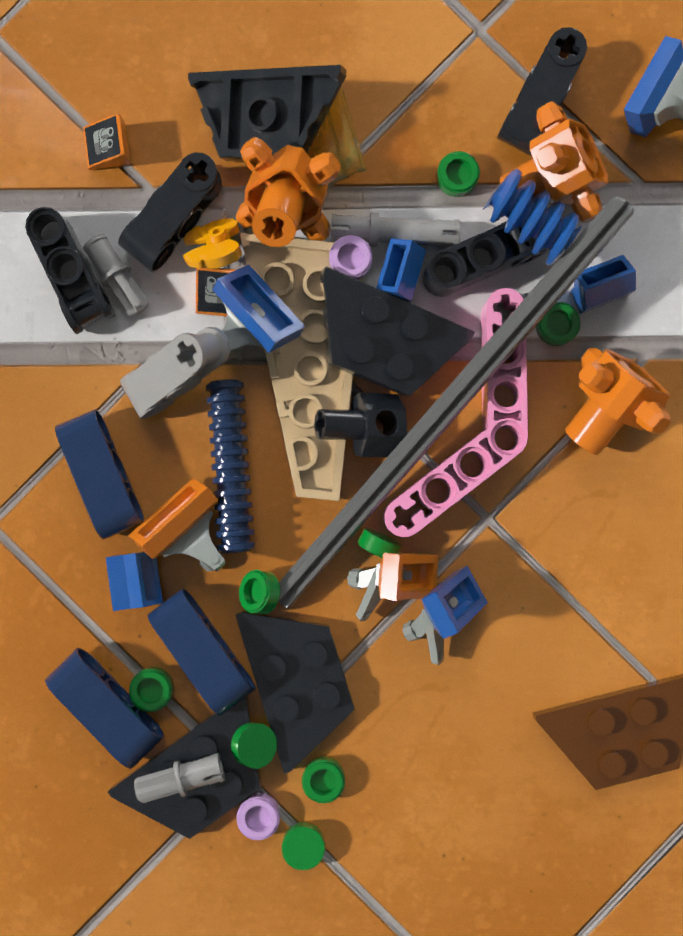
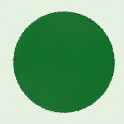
(457, 174)
(559, 325)
(377, 542)
(259, 592)
(151, 689)
(254, 745)
(323, 780)
(303, 846)

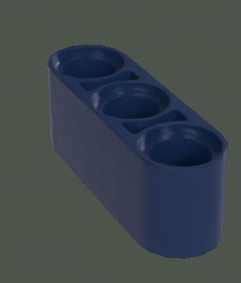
(99, 474)
(201, 652)
(104, 708)

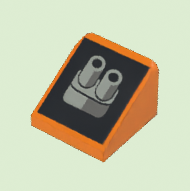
(107, 143)
(206, 300)

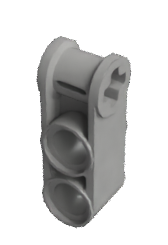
(175, 370)

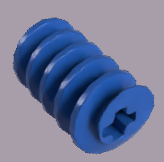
(533, 216)

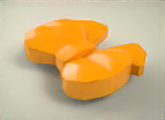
(219, 247)

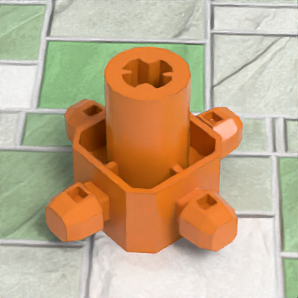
(565, 163)
(285, 193)
(618, 396)

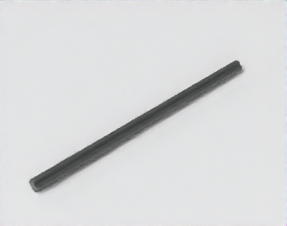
(455, 398)

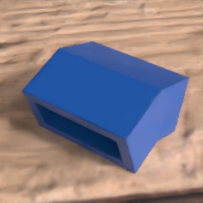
(409, 270)
(604, 284)
(133, 581)

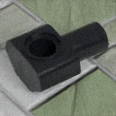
(360, 424)

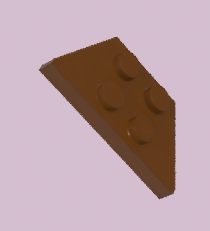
(621, 732)

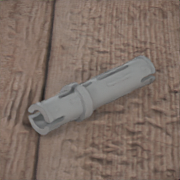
(382, 229)

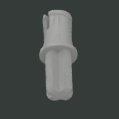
(116, 275)
(179, 778)

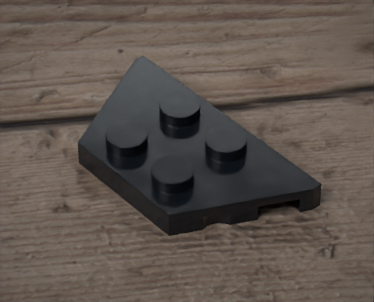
(268, 104)
(384, 335)
(297, 681)
(204, 804)

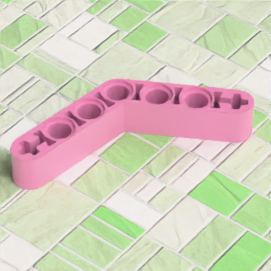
(483, 445)

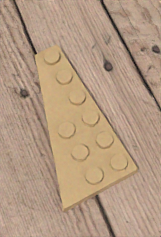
(301, 368)

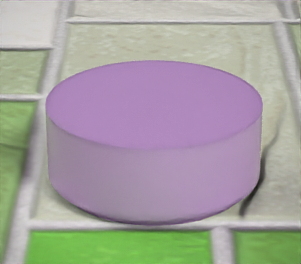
(351, 256)
(258, 816)

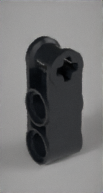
(546, 83)
(171, 211)
(503, 248)
(80, 296)

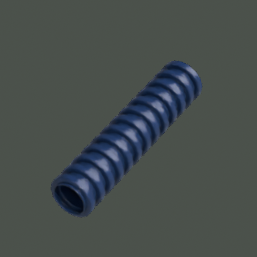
(230, 465)

